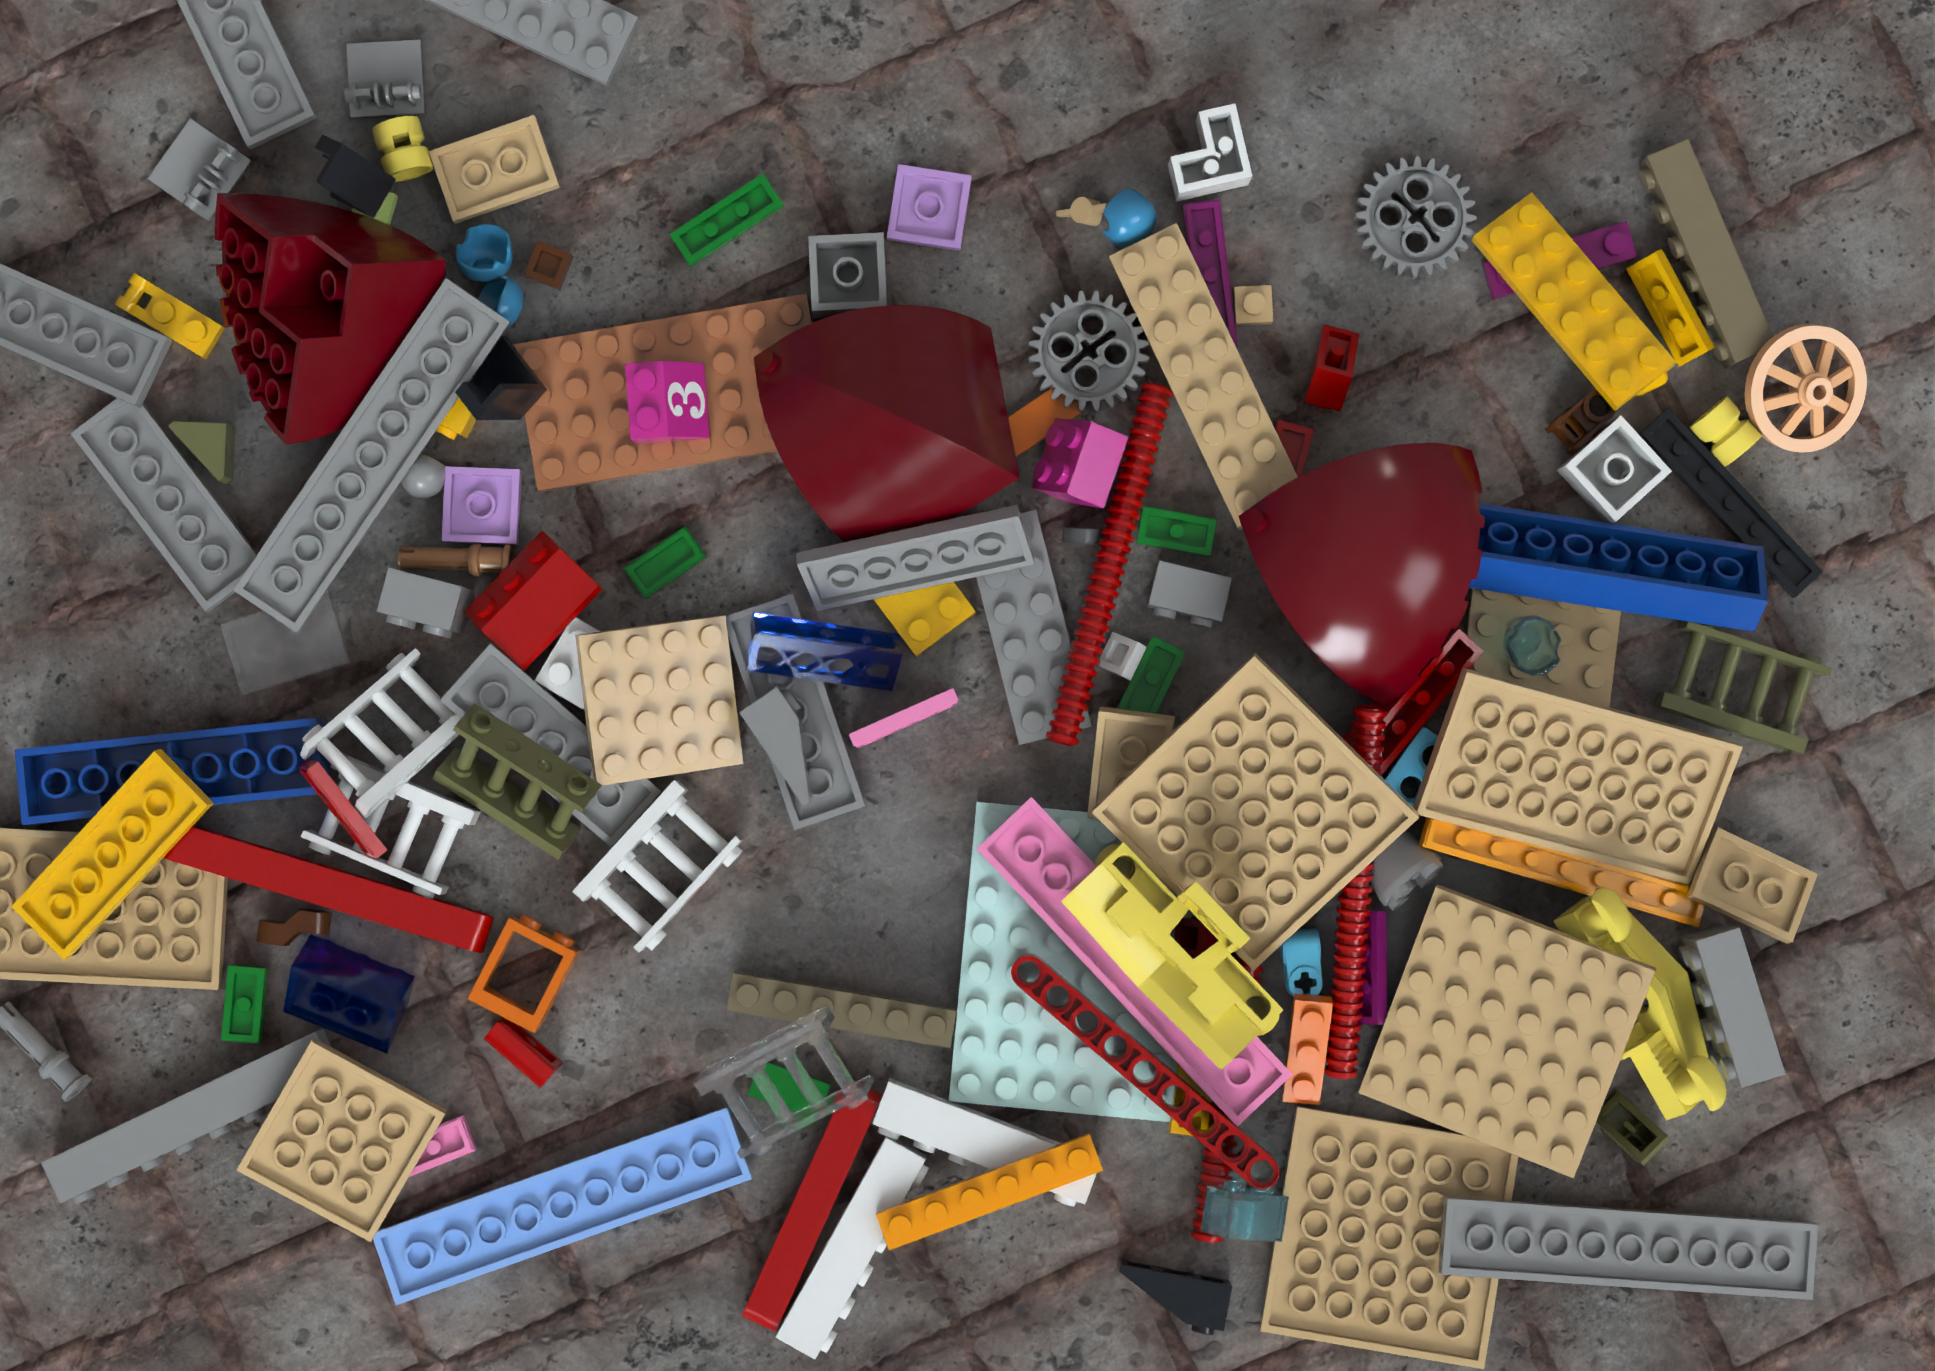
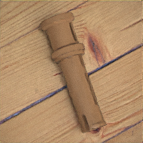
(473, 559)

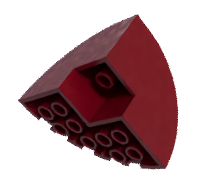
(316, 304)
(1373, 559)

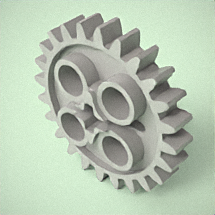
(1439, 193)
(1067, 326)

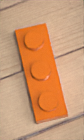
(1307, 1048)

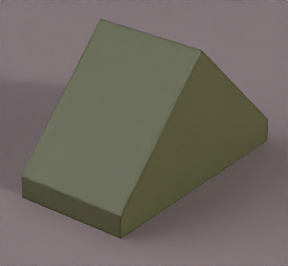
(211, 444)
(1631, 1129)

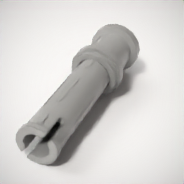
(52, 1063)

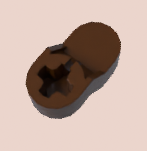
(303, 921)

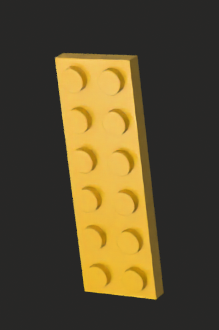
(1573, 301)
(112, 854)

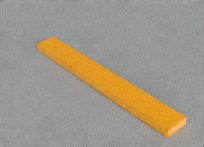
(1564, 870)

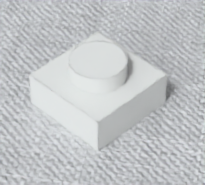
(1121, 656)

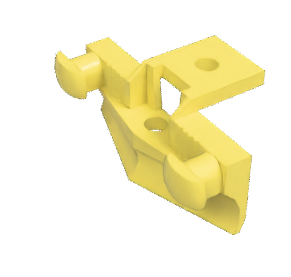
(1203, 996)
(1667, 1035)

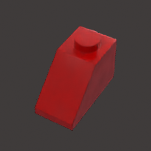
(1332, 368)

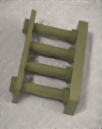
(1749, 723)
(505, 801)

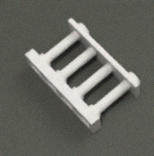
(398, 769)
(420, 803)
(648, 831)

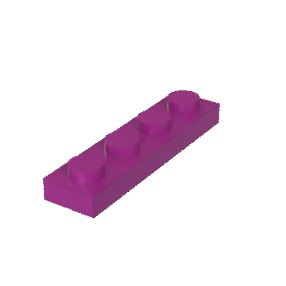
(1602, 247)

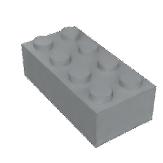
(1730, 1005)

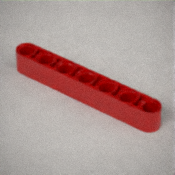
(809, 1212)

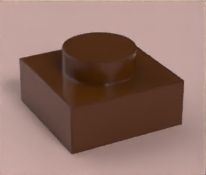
(548, 265)

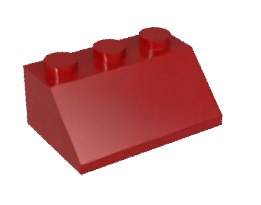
(533, 600)

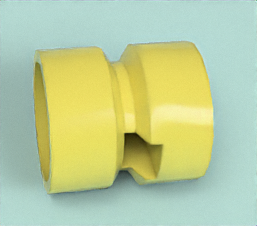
(405, 161)
(1725, 431)

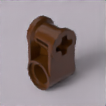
(1577, 423)

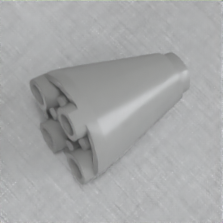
(1403, 868)

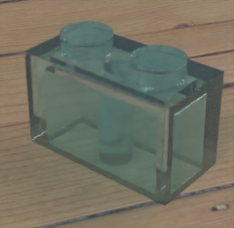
(1244, 1212)

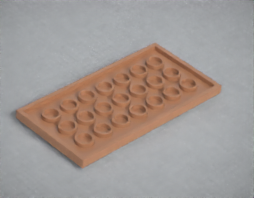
(582, 419)

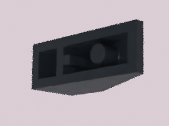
(1189, 1296)

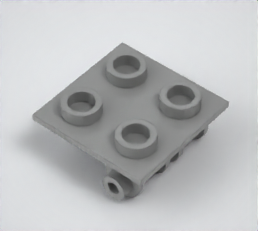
(385, 78)
(198, 169)

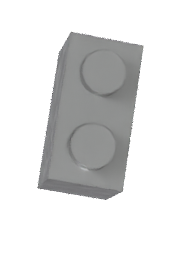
(1188, 593)

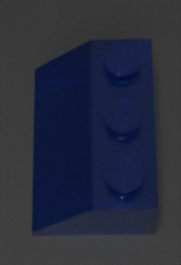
(348, 993)

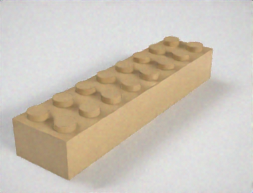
(1203, 369)

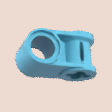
(1300, 955)

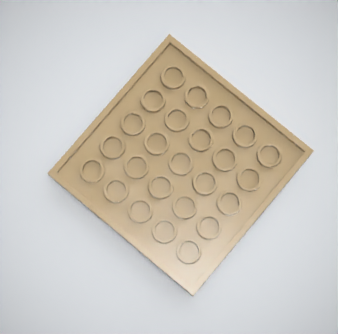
(1256, 808)
(1506, 1030)
(1368, 1236)

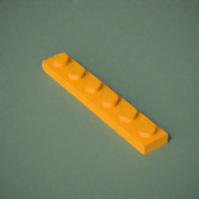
(989, 1191)

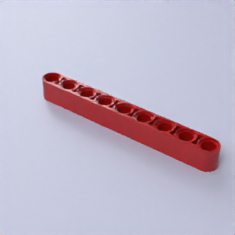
(332, 888)
(1153, 1087)

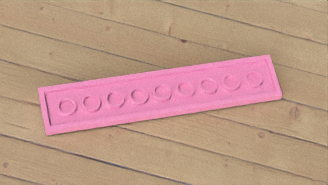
(1043, 870)

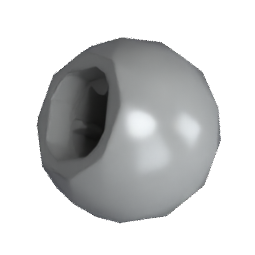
(424, 477)

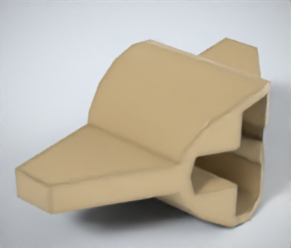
(1084, 211)

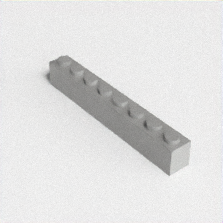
(175, 1125)

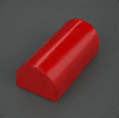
(523, 1051)

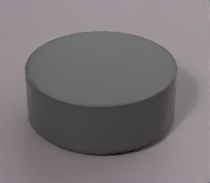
(1081, 535)

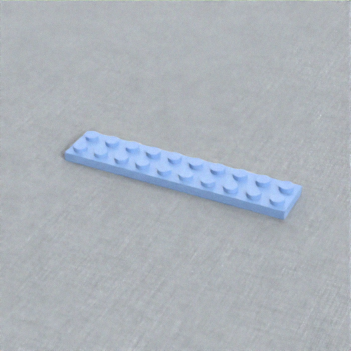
(561, 1205)

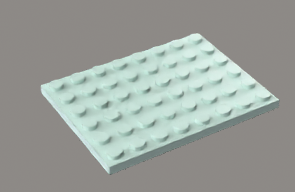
(1006, 1042)

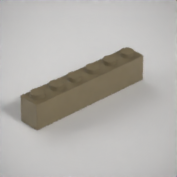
(1705, 253)
(852, 1009)

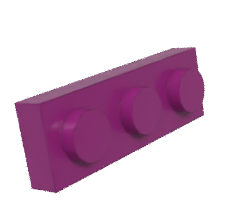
(1375, 987)

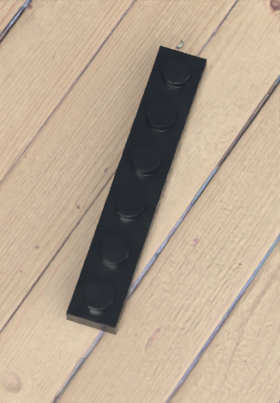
(1729, 501)

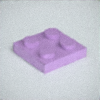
(929, 207)
(481, 505)

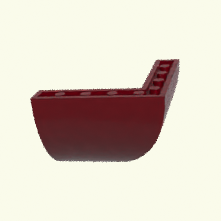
(888, 416)

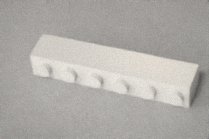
(964, 1134)
(850, 1249)

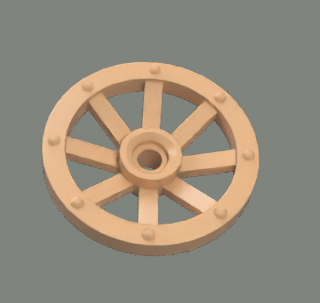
(1802, 386)

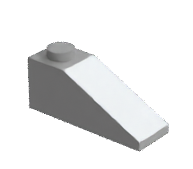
(780, 733)

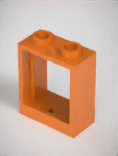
(507, 1007)

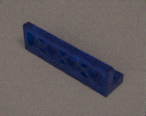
(824, 640)

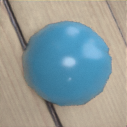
(1129, 218)
(485, 253)
(504, 298)

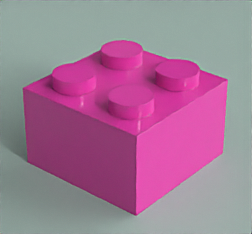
(1079, 462)

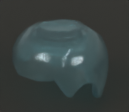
(1532, 645)

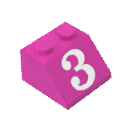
(667, 401)

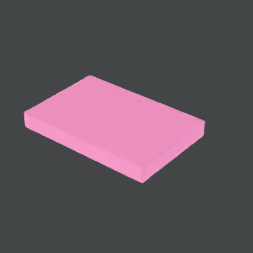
(904, 718)

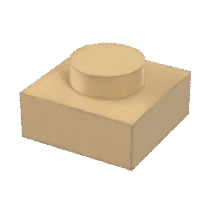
(1253, 305)

